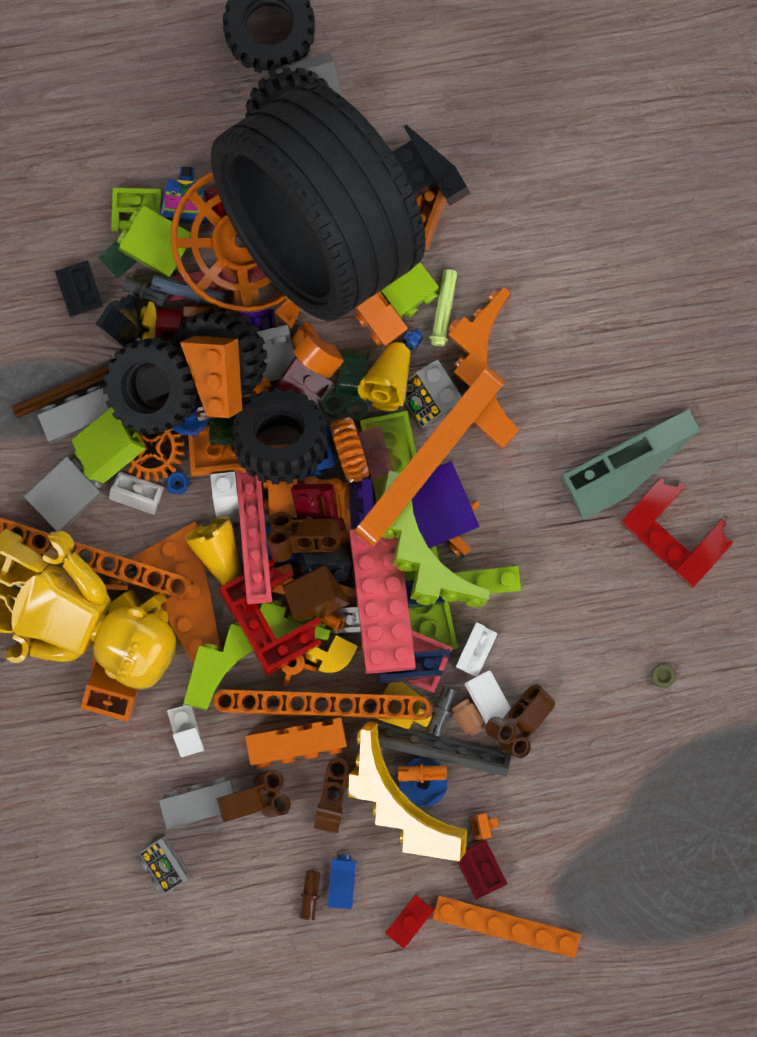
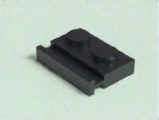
(79, 289)

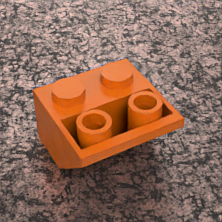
(108, 696)

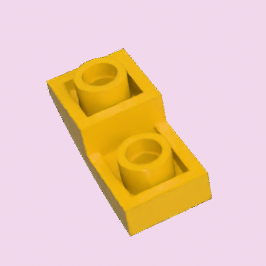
(148, 317)

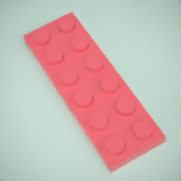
(381, 606)

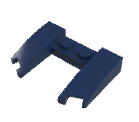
(426, 662)

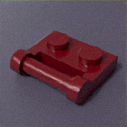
(308, 502)

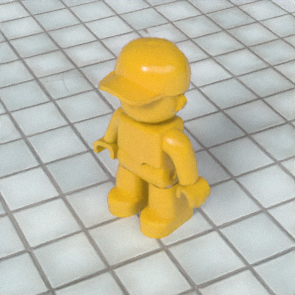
(69, 611)

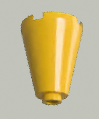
(387, 378)
(217, 549)

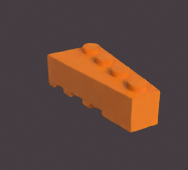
(296, 741)

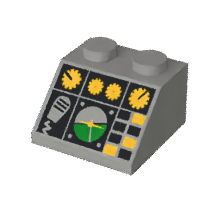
(431, 394)
(164, 865)

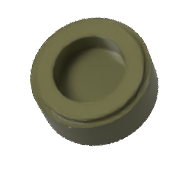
(663, 675)

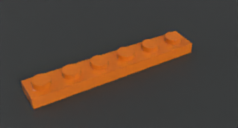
(506, 926)

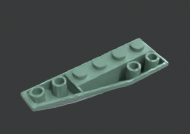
(627, 466)

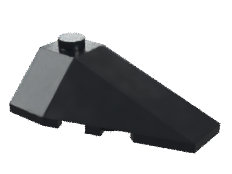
(121, 321)

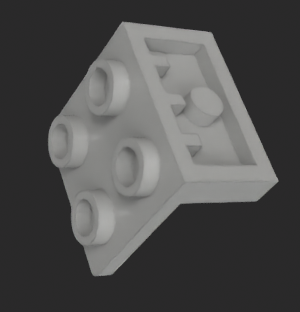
(279, 351)

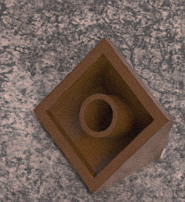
(314, 595)

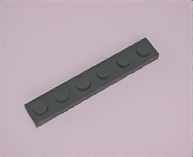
(443, 749)

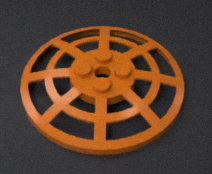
(224, 249)

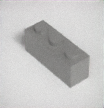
(195, 804)

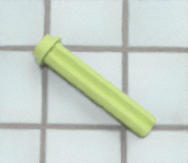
(444, 308)

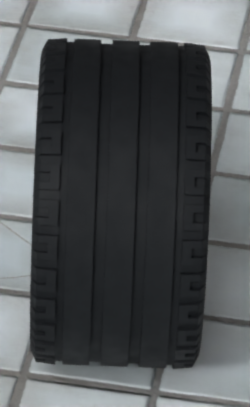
(318, 200)

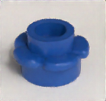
(413, 339)
(182, 487)

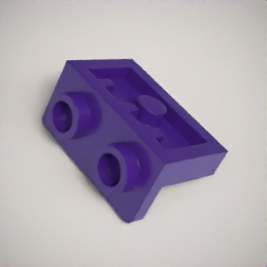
(361, 501)

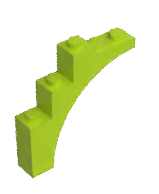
(431, 576)
(212, 664)

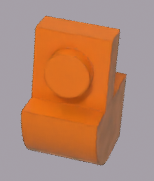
(315, 353)

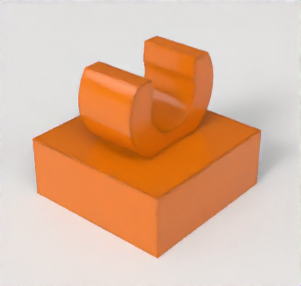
(482, 825)

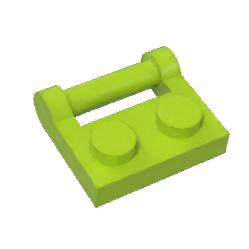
(128, 199)

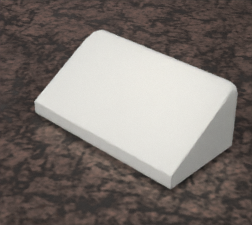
(136, 493)
(488, 696)

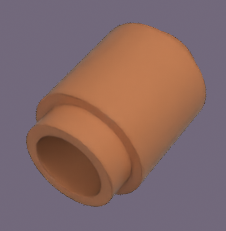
(468, 717)

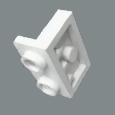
(476, 649)

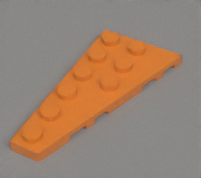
(191, 615)

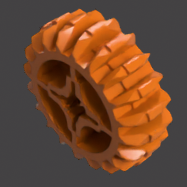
(349, 450)
(167, 463)

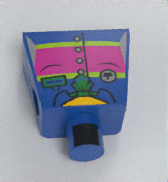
(175, 191)

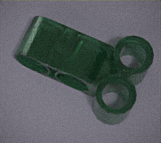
(350, 375)

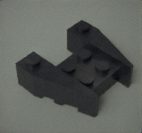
(428, 168)

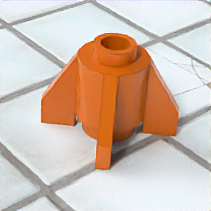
(296, 669)

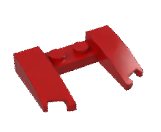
(642, 524)
(268, 650)

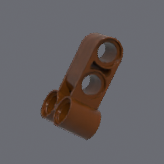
(301, 536)
(521, 721)
(256, 798)
(330, 811)

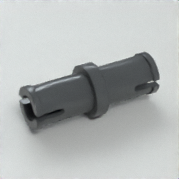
(442, 711)

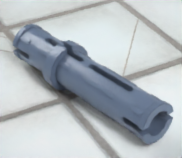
(182, 289)

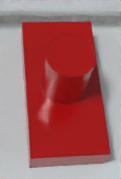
(409, 921)

